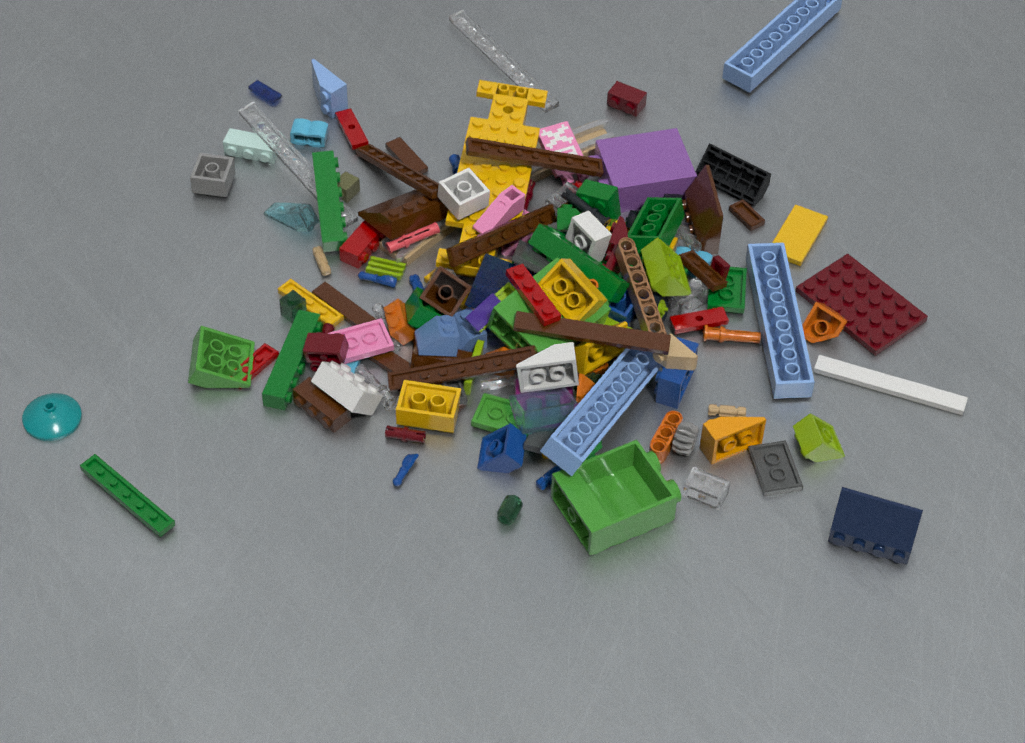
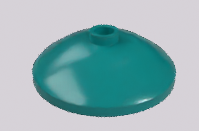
(52, 417)

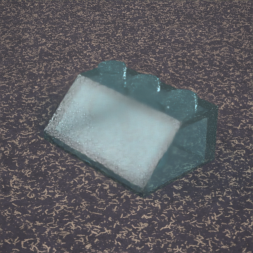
(541, 409)

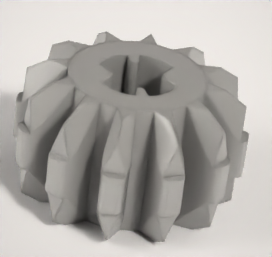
(685, 438)

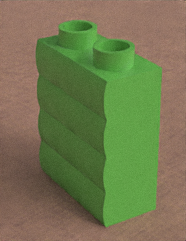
(615, 497)

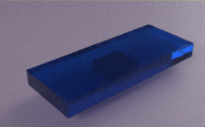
(265, 91)

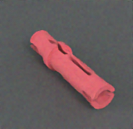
(415, 236)

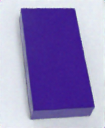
(480, 315)

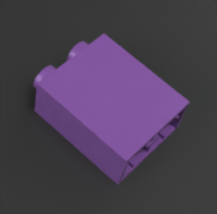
(645, 166)

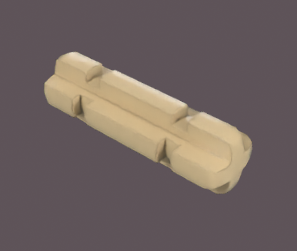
(321, 261)
(726, 410)

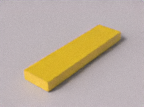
(313, 303)

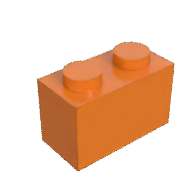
(397, 322)

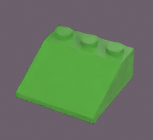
(216, 357)

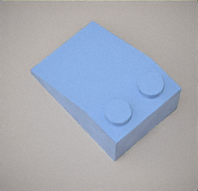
(329, 90)

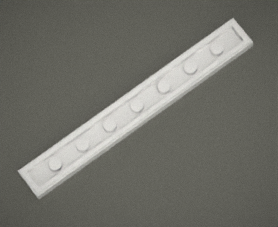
(890, 385)

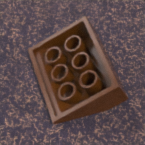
(704, 211)
(404, 214)

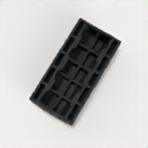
(735, 174)

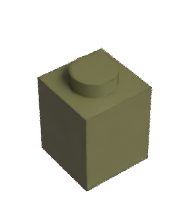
(350, 186)

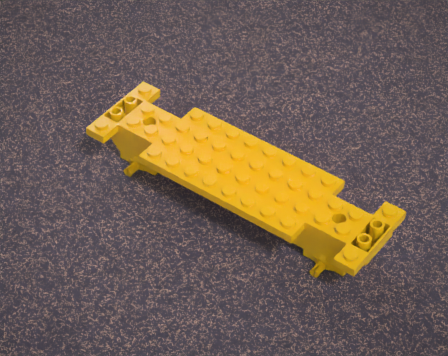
(503, 125)

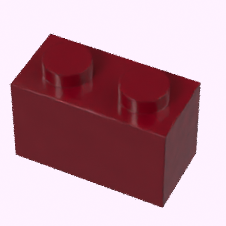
(626, 98)
(325, 347)

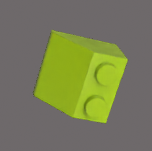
(817, 439)

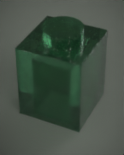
(291, 304)

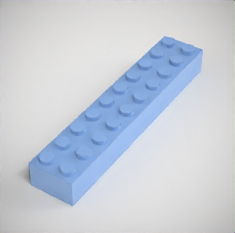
(777, 41)
(779, 321)
(600, 409)

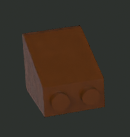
(445, 291)

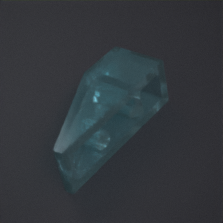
(293, 215)

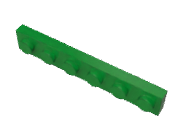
(127, 495)

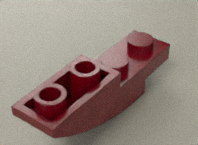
(618, 231)

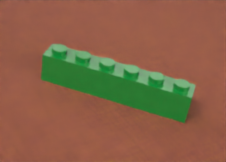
(328, 200)
(554, 245)
(290, 361)

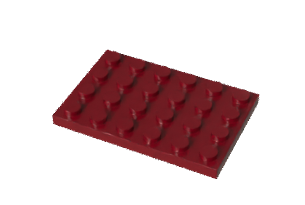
(873, 309)

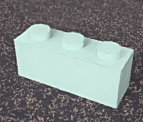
(247, 146)

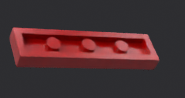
(533, 294)

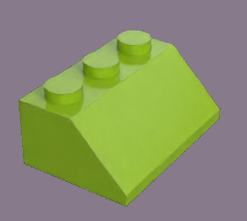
(665, 269)

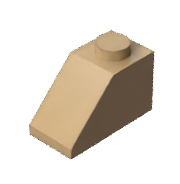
(679, 356)

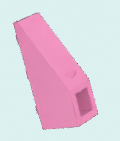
(501, 210)

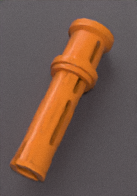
(722, 334)

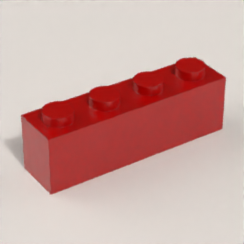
(360, 245)

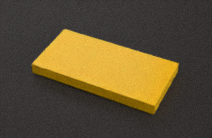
(800, 233)

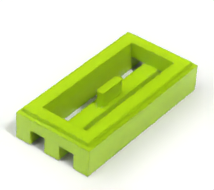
(386, 267)

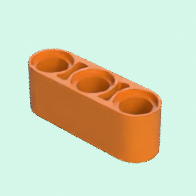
(662, 440)

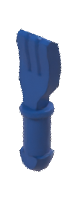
(385, 279)
(403, 471)

